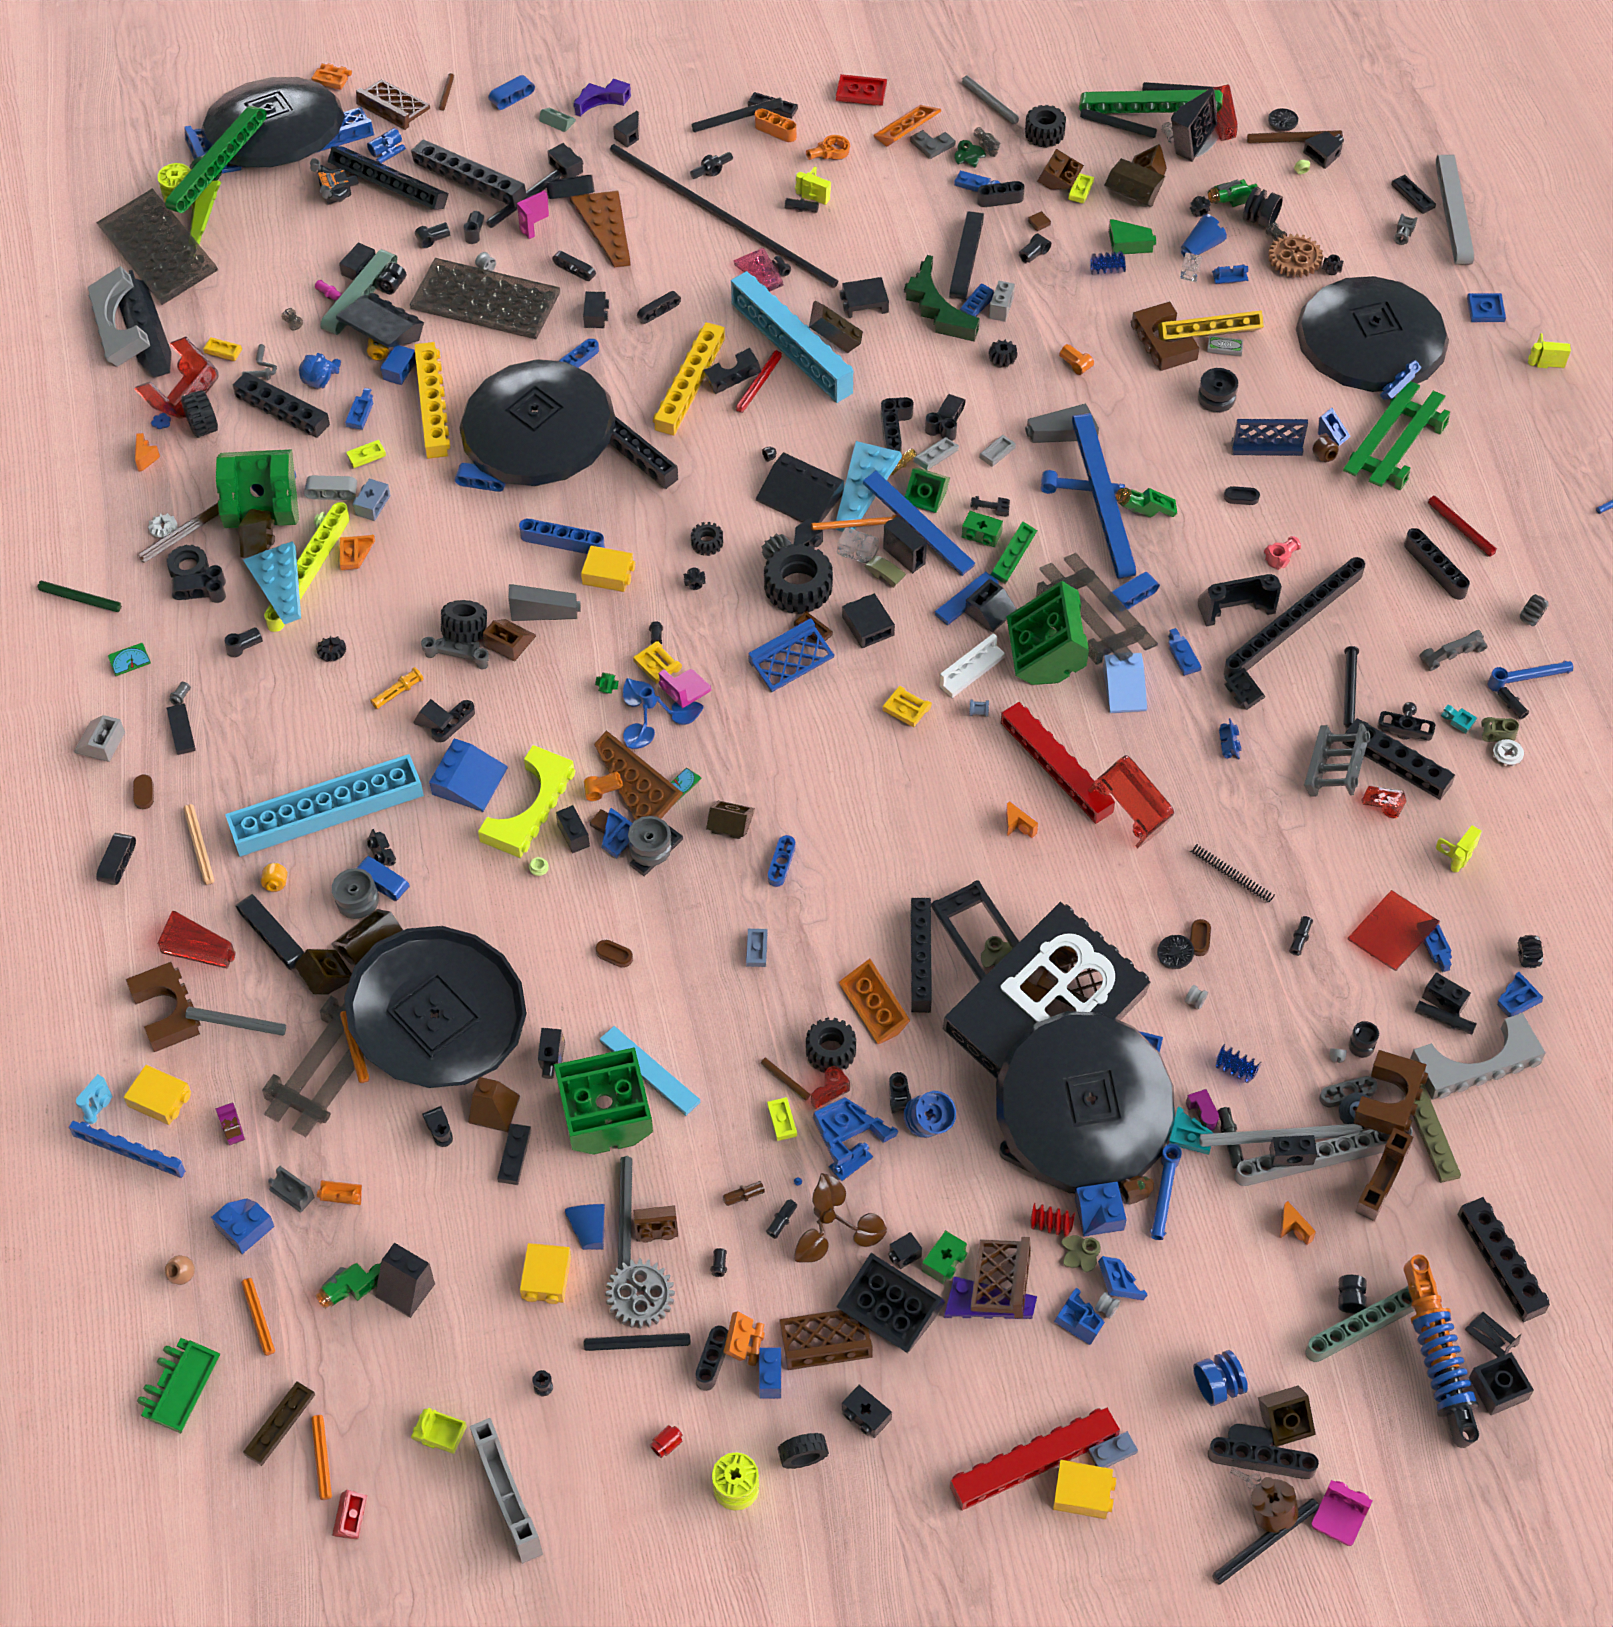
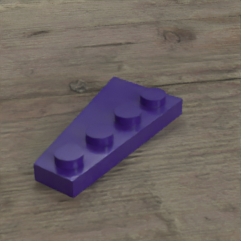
(961, 1296)

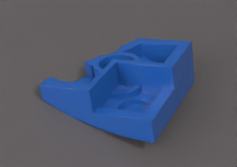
(588, 1225)
(1080, 1318)

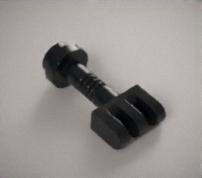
(1001, 506)

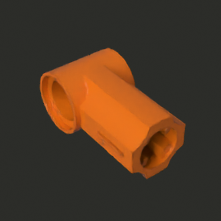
(1079, 362)
(597, 786)

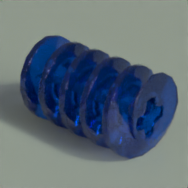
(1107, 262)
(1237, 1064)

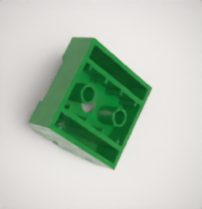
(269, 468)
(1048, 636)
(610, 1075)

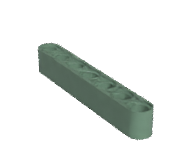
(362, 285)
(1361, 1324)

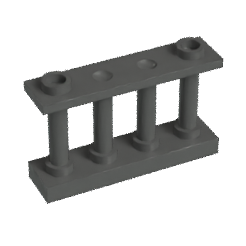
(1323, 752)

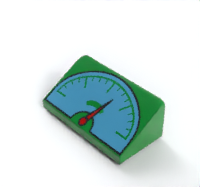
(129, 659)
(686, 781)

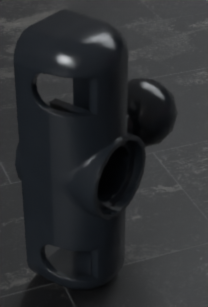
(1405, 725)

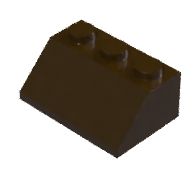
(1134, 182)
(834, 327)
(364, 935)

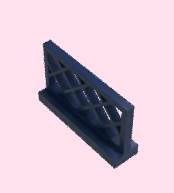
(1269, 444)

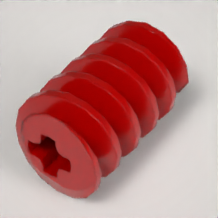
(1051, 1220)

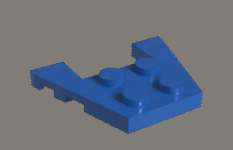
(844, 1120)

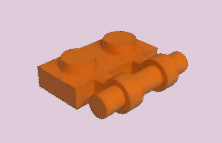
(331, 76)
(738, 1338)

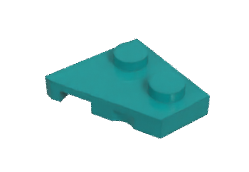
(1187, 1133)

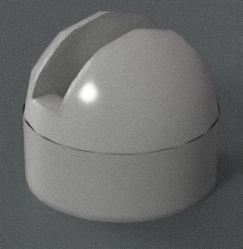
(1341, 1054)

